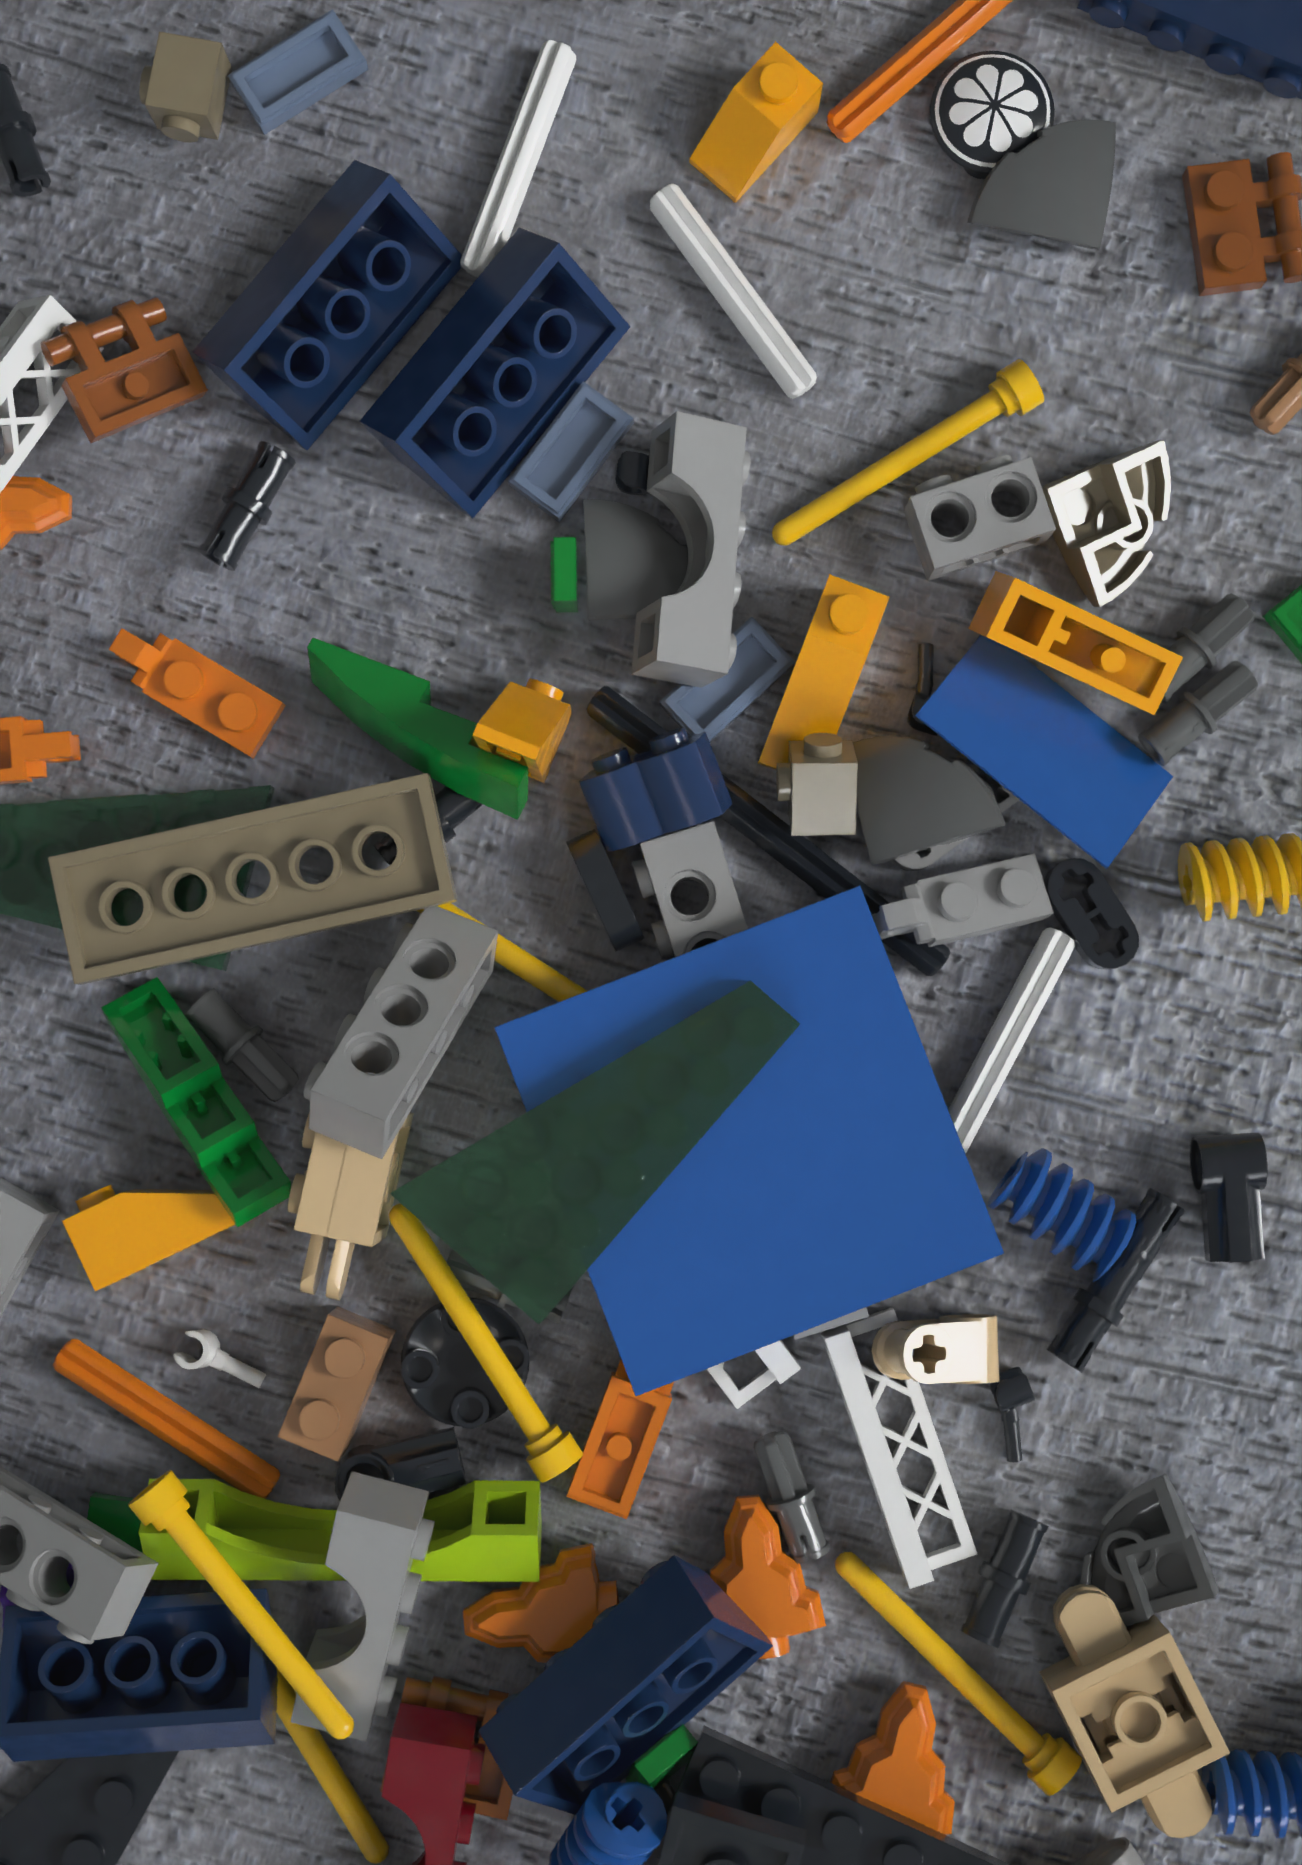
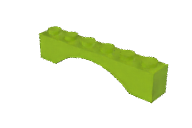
(478, 1535)

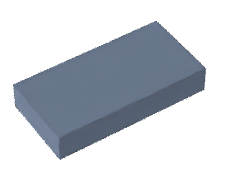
(298, 72)
(571, 451)
(715, 706)

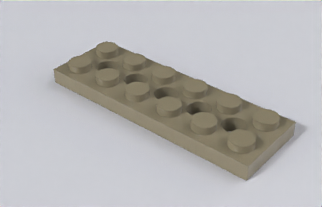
(218, 849)

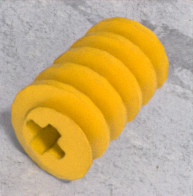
(1241, 874)

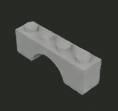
(699, 476)
(372, 1548)

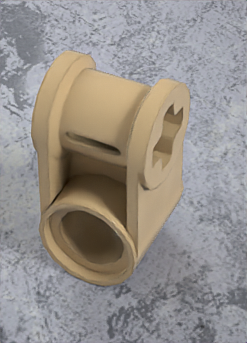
(945, 1349)

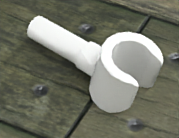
(218, 1359)

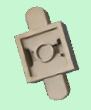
(343, 1199)
(1133, 1711)

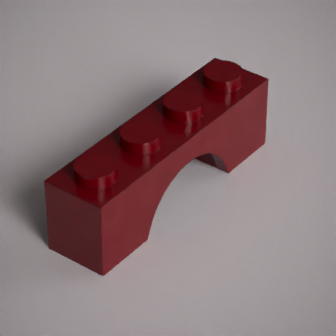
(428, 1774)

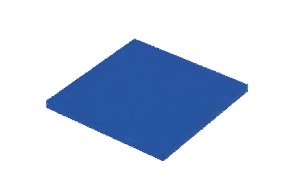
(815, 1183)

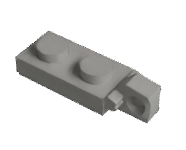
(968, 903)

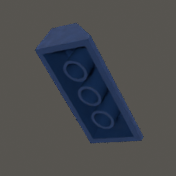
(1231, 35)
(331, 303)
(496, 371)
(170, 1684)
(622, 1686)

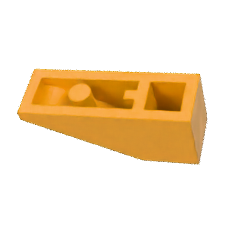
(1075, 642)
(826, 666)
(525, 726)
(140, 1228)

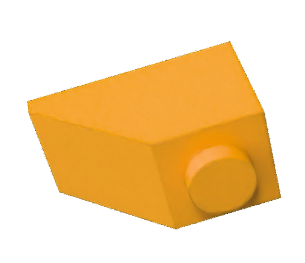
(757, 122)

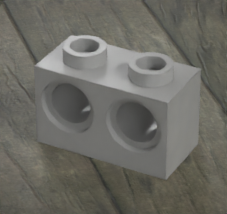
(984, 531)

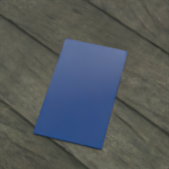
(1045, 748)

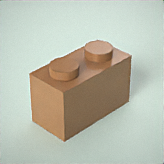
(336, 1383)

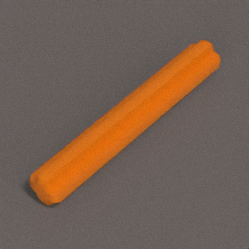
(910, 66)
(165, 1419)

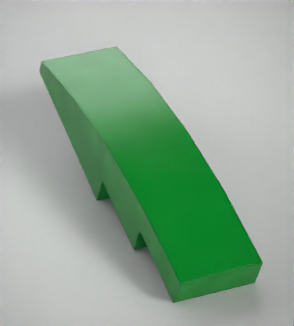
(399, 715)
(197, 1101)

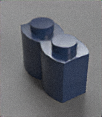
(655, 790)

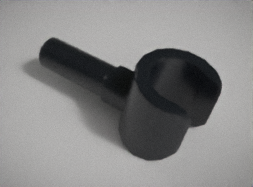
(632, 473)
(923, 687)
(1009, 1393)

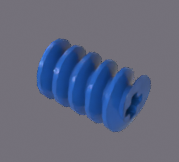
(1065, 1211)
(1256, 1790)
(613, 1827)

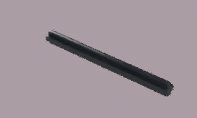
(767, 830)

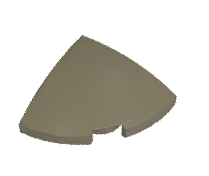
(1108, 516)

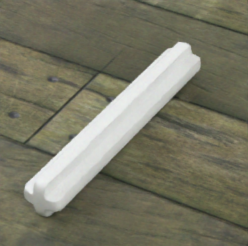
(519, 156)
(732, 291)
(1009, 1033)

